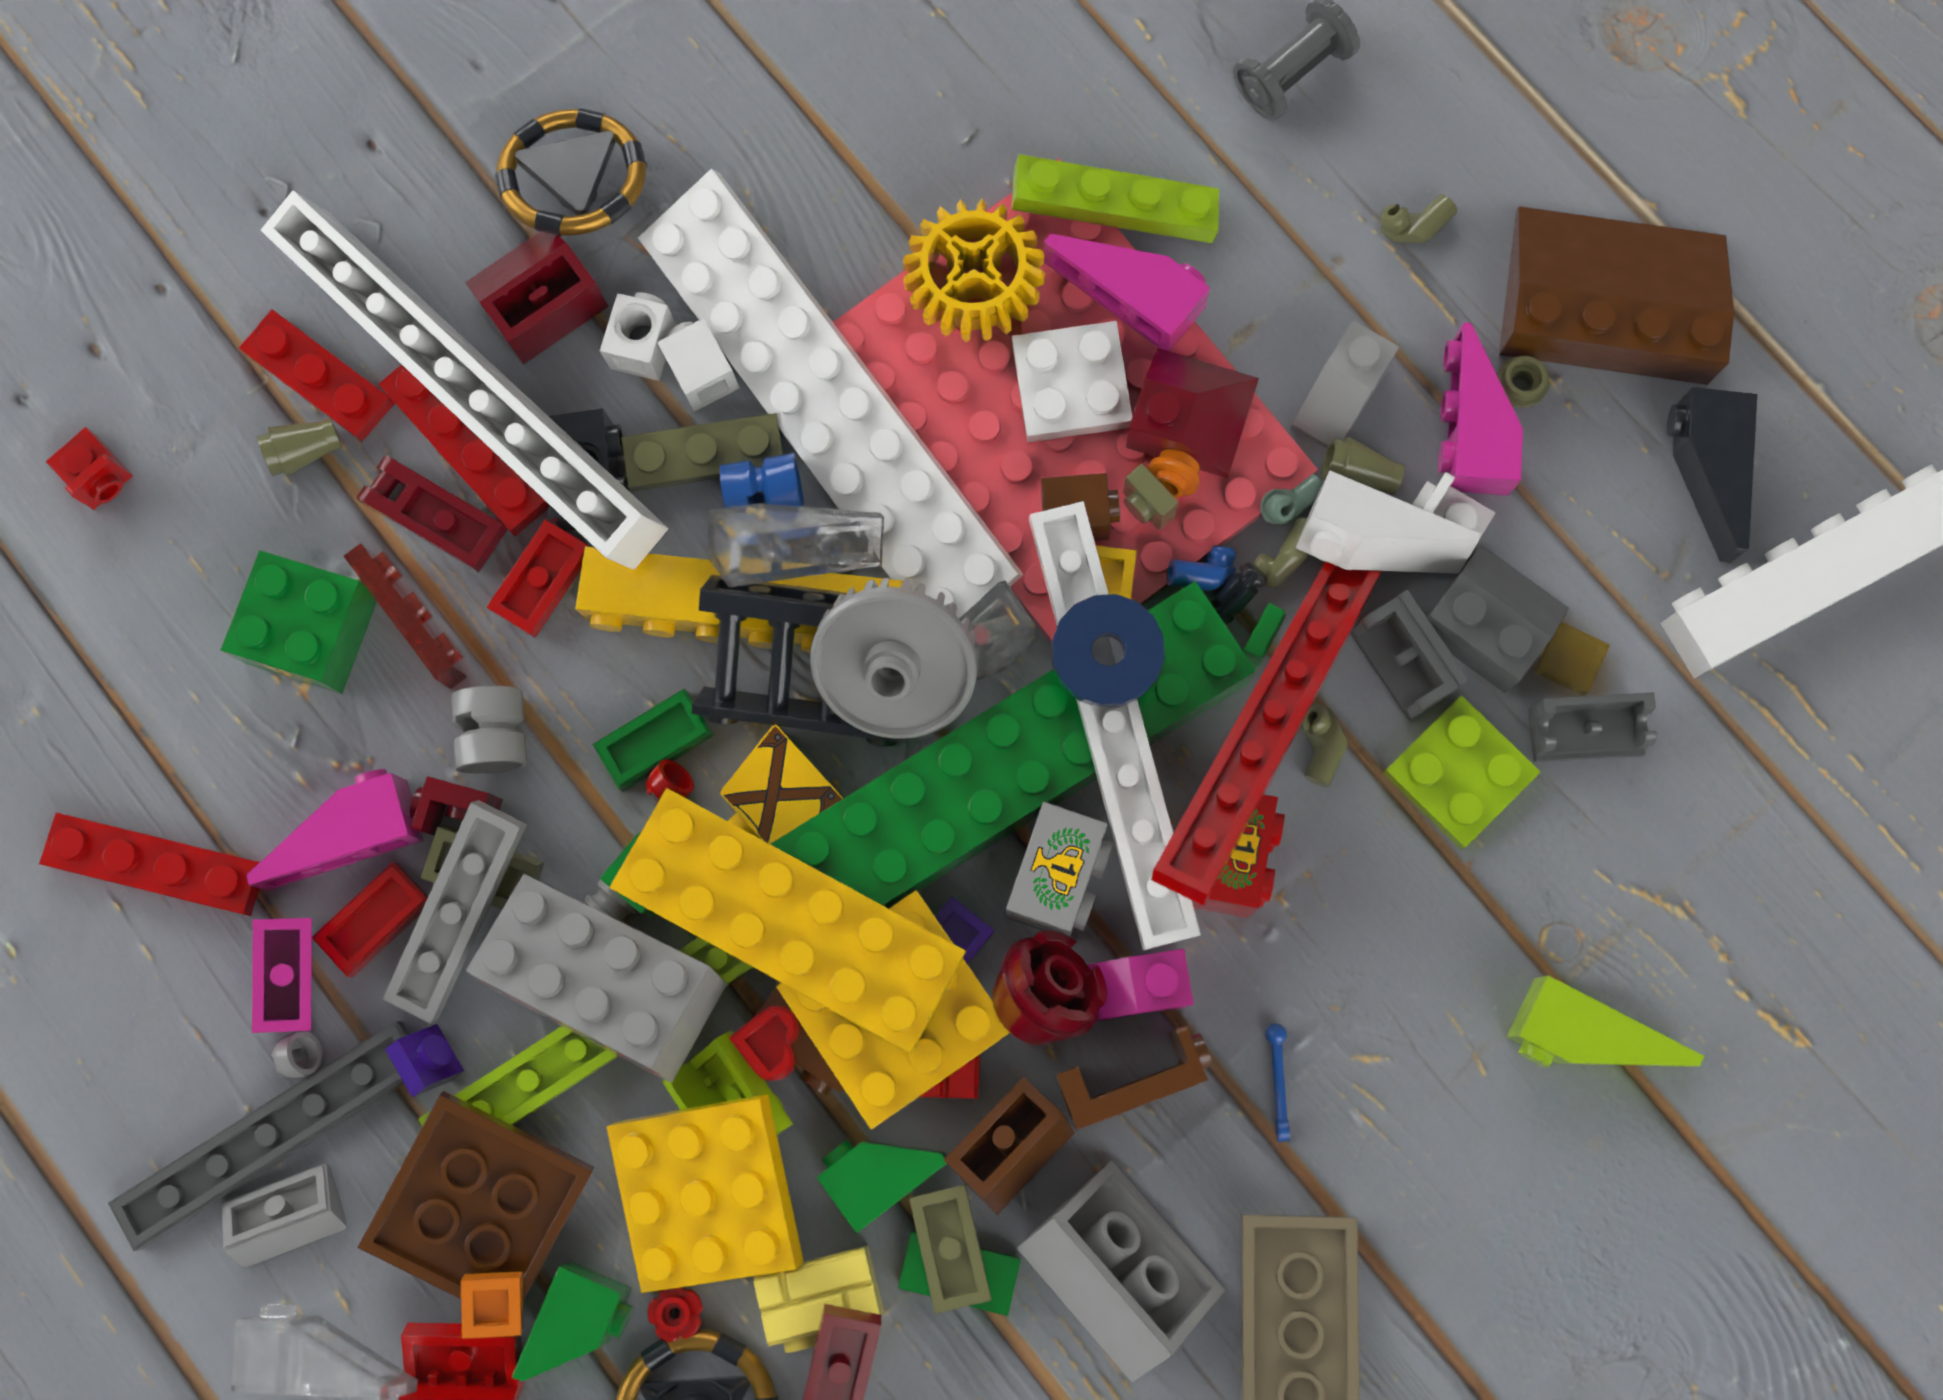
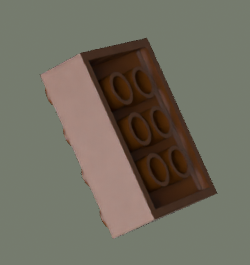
(1618, 296)

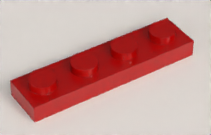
(479, 466)
(150, 863)

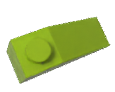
(1576, 1029)

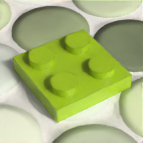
(1461, 772)

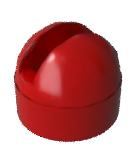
(671, 776)

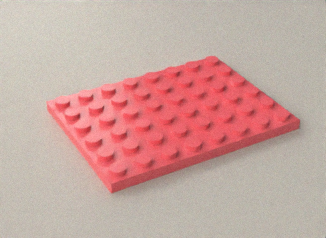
(971, 419)

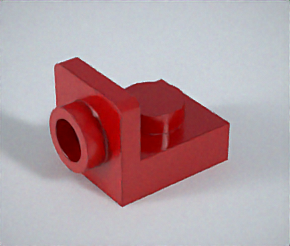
(89, 469)

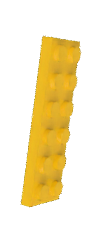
(788, 920)

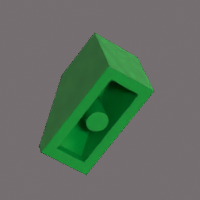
(875, 1177)
(574, 1319)

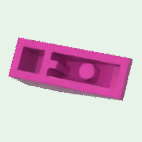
(1135, 285)
(344, 830)
(1145, 984)

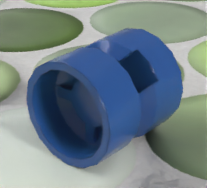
(776, 478)

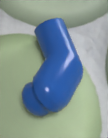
(1207, 575)

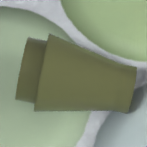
(297, 445)
(1362, 465)

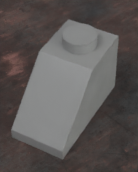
(1345, 385)

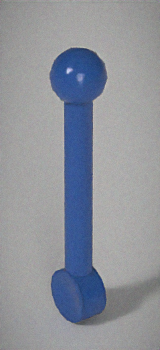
(1276, 1035)

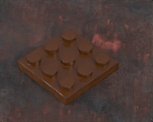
(474, 1199)

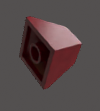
(1191, 410)

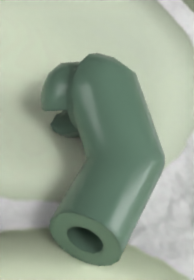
(1285, 505)

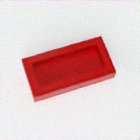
(371, 920)

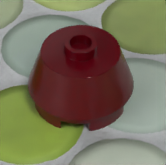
(1047, 990)

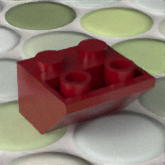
(537, 294)

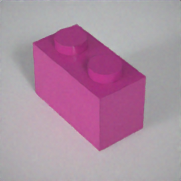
(281, 975)

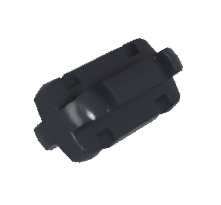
(1238, 592)

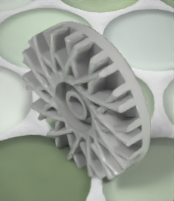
(894, 660)

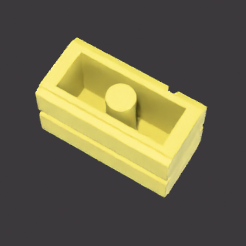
(795, 1299)

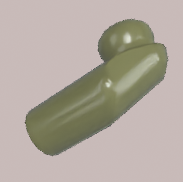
(1327, 742)

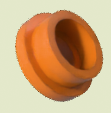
(1176, 472)

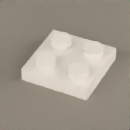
(1072, 381)

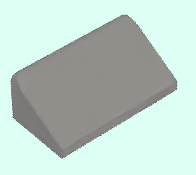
(282, 1216)

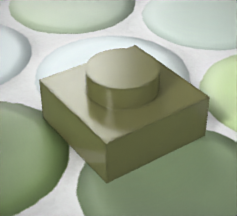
(1148, 498)

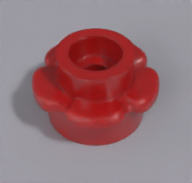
(690, 1310)

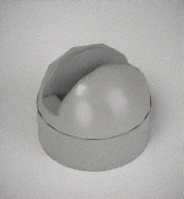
(310, 1052)

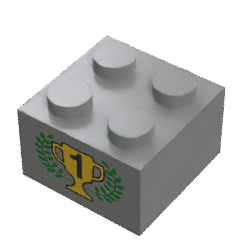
(1057, 869)

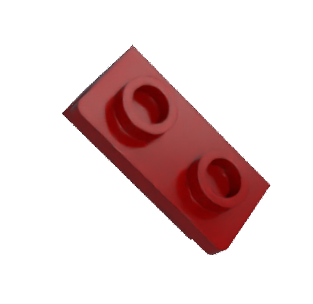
(459, 1367)

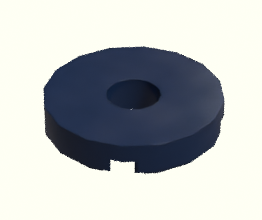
(1114, 618)

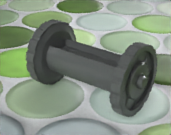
(1327, 33)

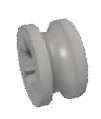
(610, 903)

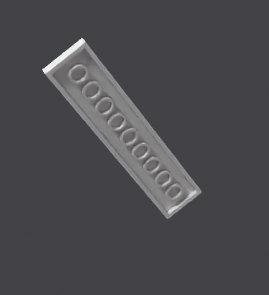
(824, 394)

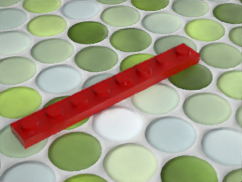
(1263, 733)

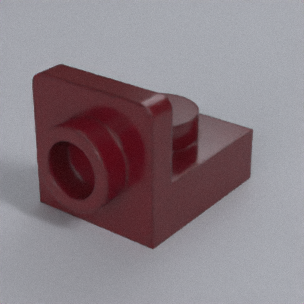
(431, 800)

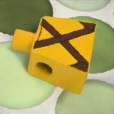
(776, 789)

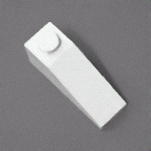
(1378, 532)

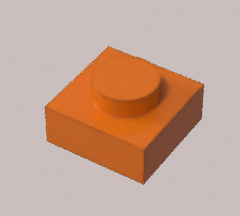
(492, 1304)

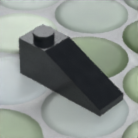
(1716, 461)

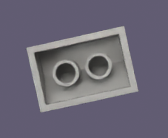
(1122, 1271)

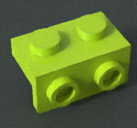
(722, 1076)

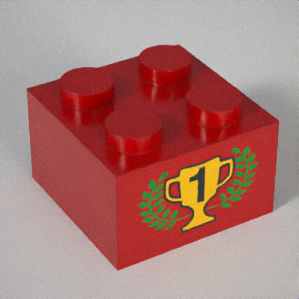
(1246, 879)

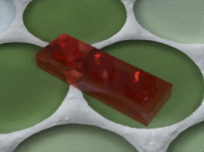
(408, 614)

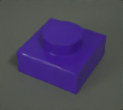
(964, 928)
(424, 1060)

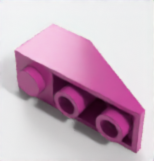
(1482, 425)

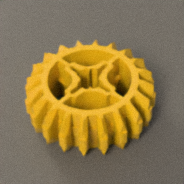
(996, 239)

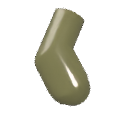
(1414, 227)
(1288, 559)

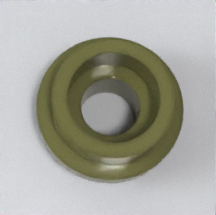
(1532, 371)

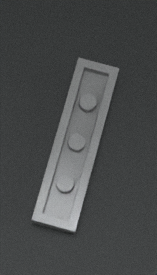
(454, 911)

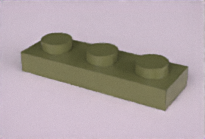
(698, 451)

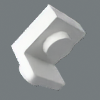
(1453, 505)

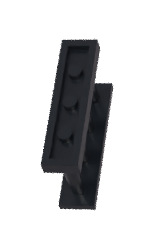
(786, 610)

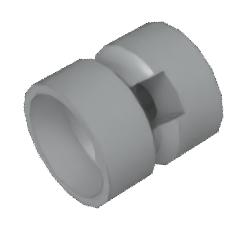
(488, 729)

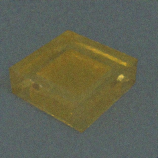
(1572, 659)

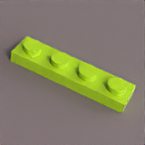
(1115, 198)

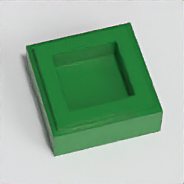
(1264, 634)

